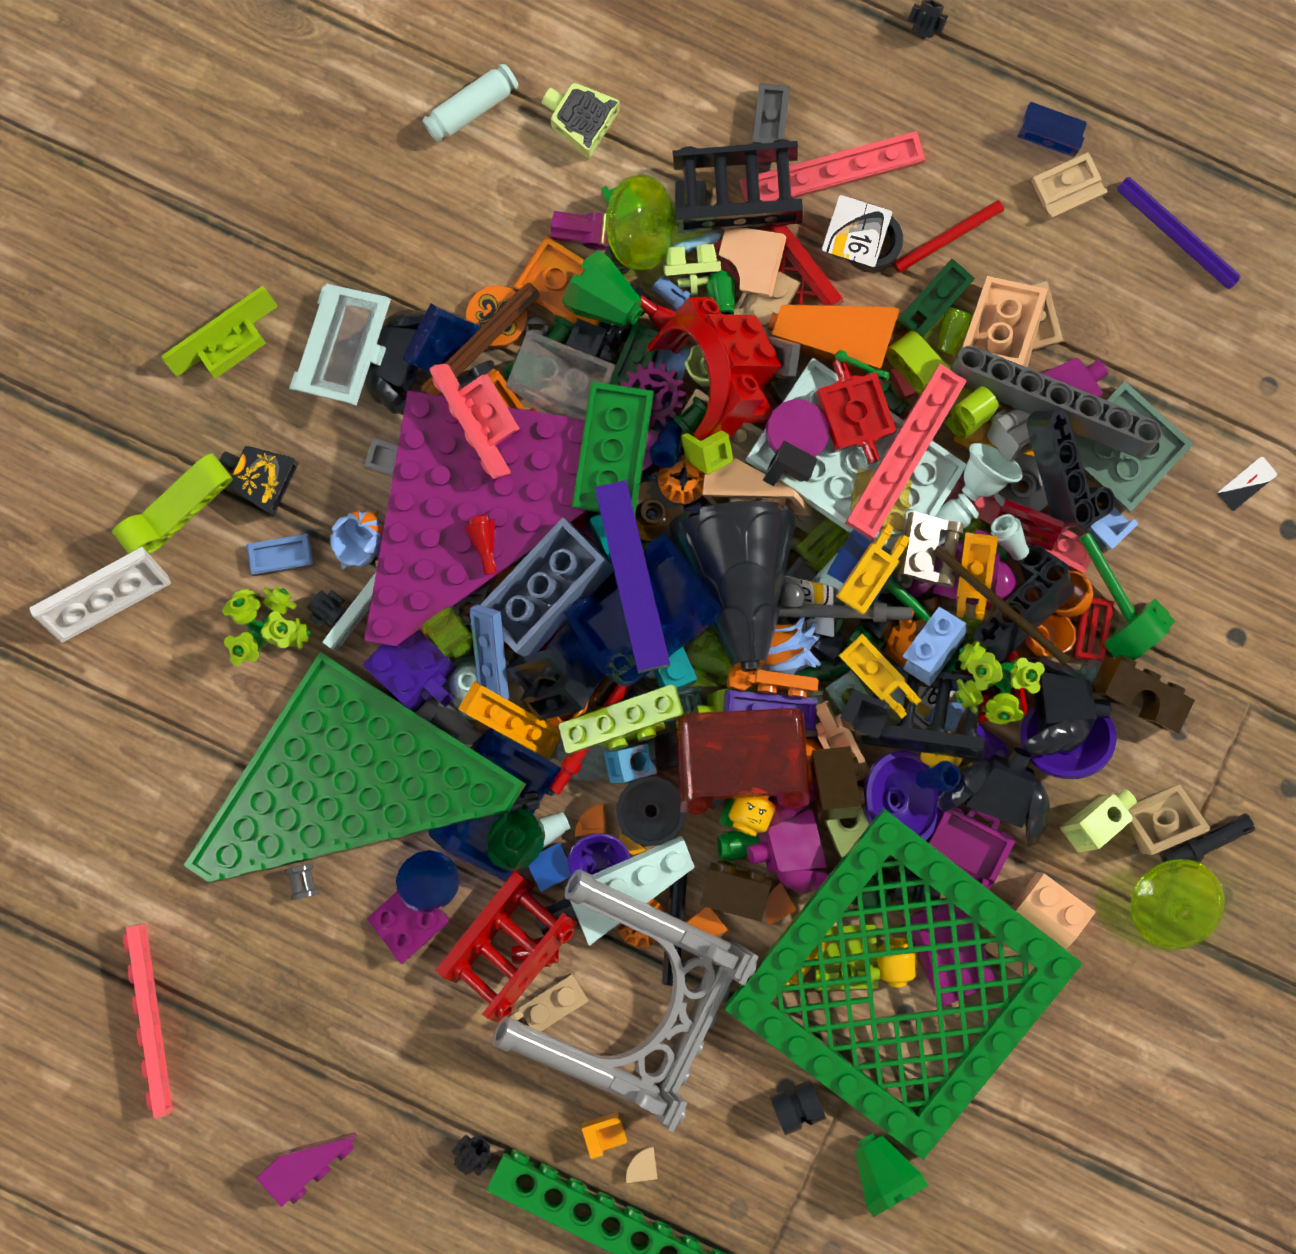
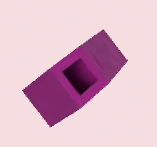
(298, 1166)

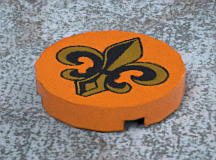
(486, 304)

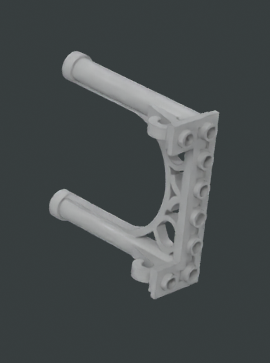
(661, 1099)

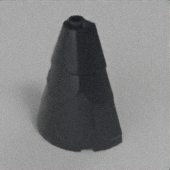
(742, 560)

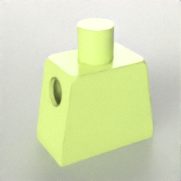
(1099, 821)

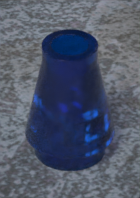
(667, 447)
(940, 777)

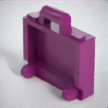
(972, 845)

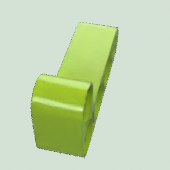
(917, 363)
(174, 507)

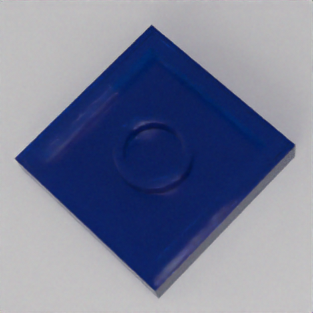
(438, 337)

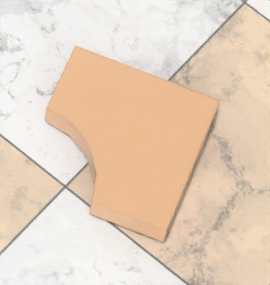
(756, 256)

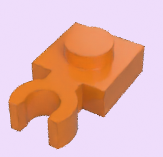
(901, 639)

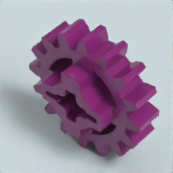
(662, 391)

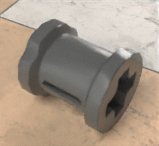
(294, 874)

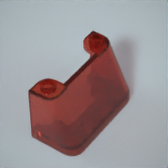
(741, 757)

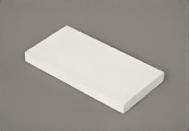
(100, 595)

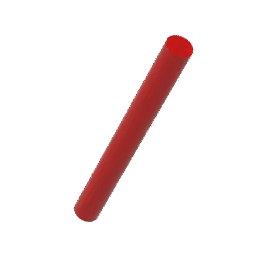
(948, 236)

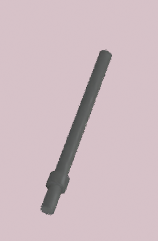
(878, 612)

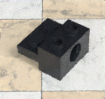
(552, 683)

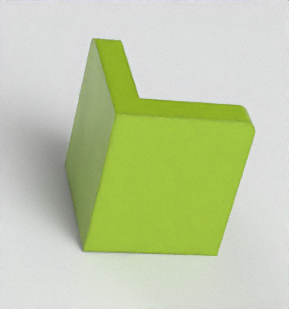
(709, 453)

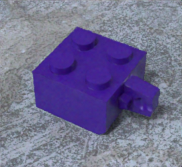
(412, 671)

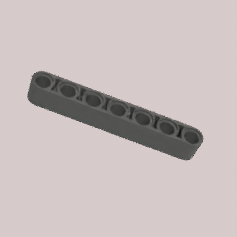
(1044, 389)

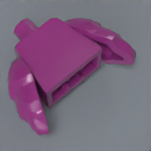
(1002, 583)
(792, 848)

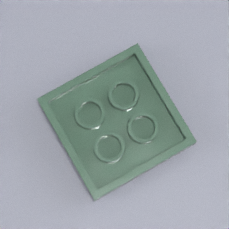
(1127, 475)

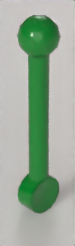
(842, 356)

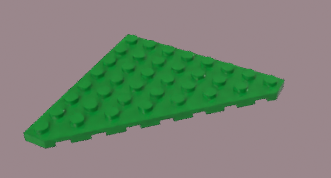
(344, 775)

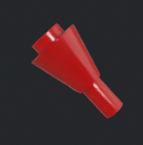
(658, 315)
(482, 534)

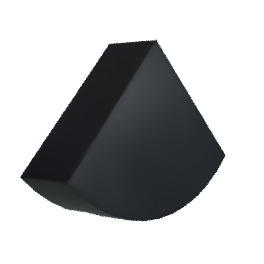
(830, 648)

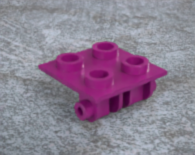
(405, 928)

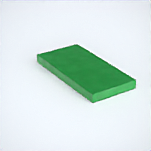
(612, 442)

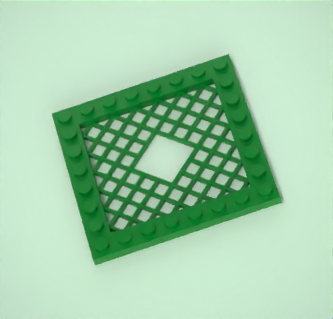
(923, 1129)

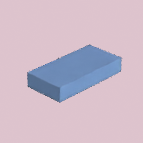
(280, 554)

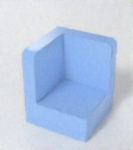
(1111, 529)

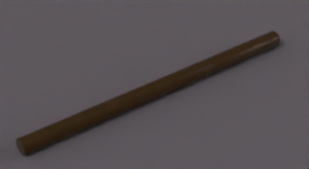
(1001, 605)

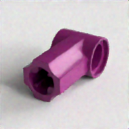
(579, 228)

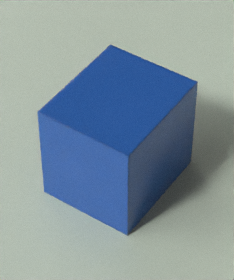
(550, 866)

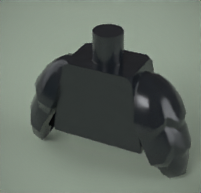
(394, 371)
(1063, 709)
(1004, 791)

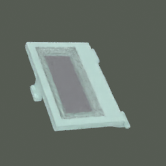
(342, 344)

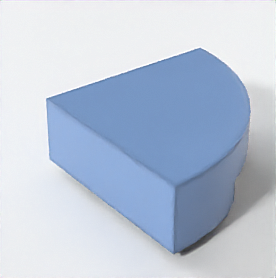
(953, 717)

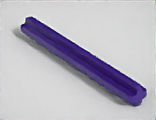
(1178, 233)

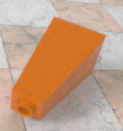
(827, 329)

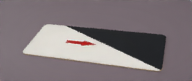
(1247, 483)

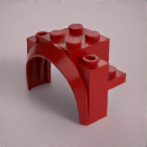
(736, 358)

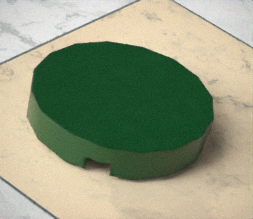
(515, 840)

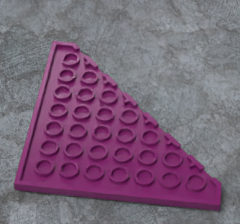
(440, 484)

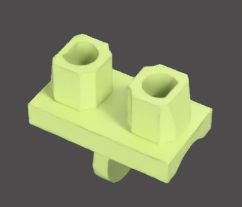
(705, 263)

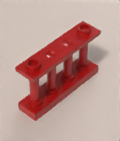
(478, 941)

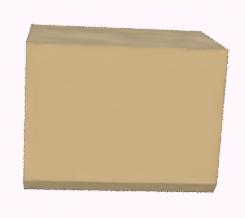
(1165, 821)

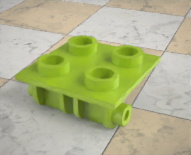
(854, 967)

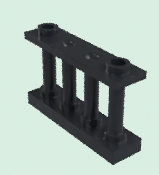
(741, 215)
(935, 739)

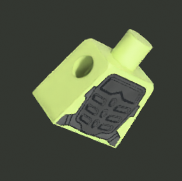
(581, 116)

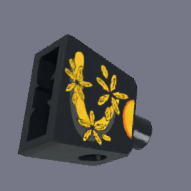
(260, 476)

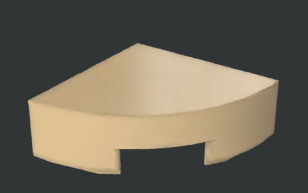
(642, 1166)

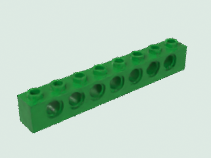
(588, 1227)

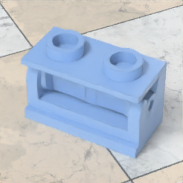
(934, 646)

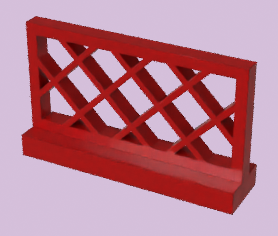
(802, 264)

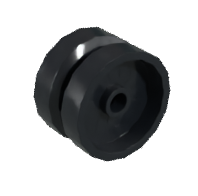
(648, 829)

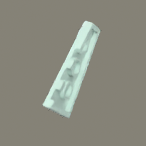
(638, 877)

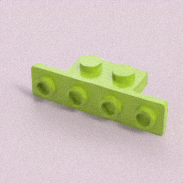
(225, 338)
(622, 722)

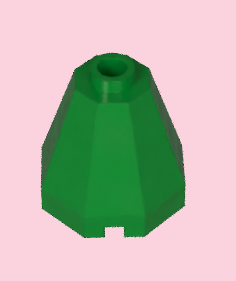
(602, 293)
(885, 1174)

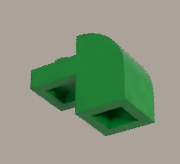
(1140, 632)

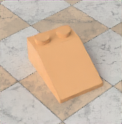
(1007, 319)
(744, 483)
(1052, 911)

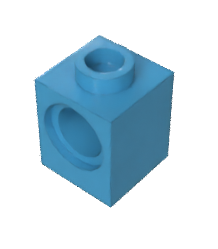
(619, 765)

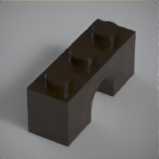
(1163, 703)

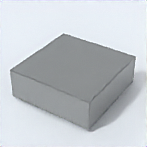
(381, 457)

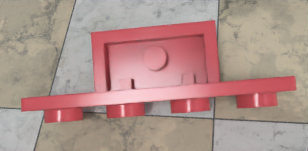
(480, 414)

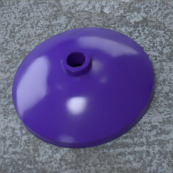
(1079, 763)
(896, 778)

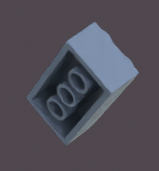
(546, 585)

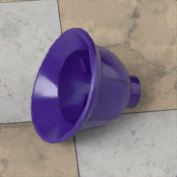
(596, 853)

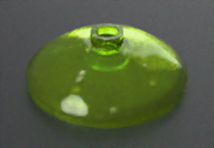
(640, 222)
(1167, 893)

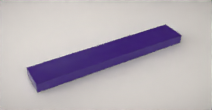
(632, 577)

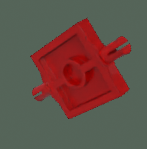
(856, 411)

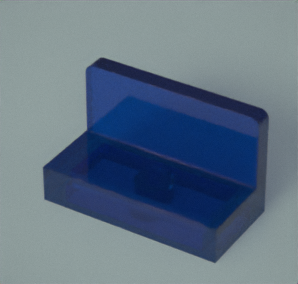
(1052, 129)

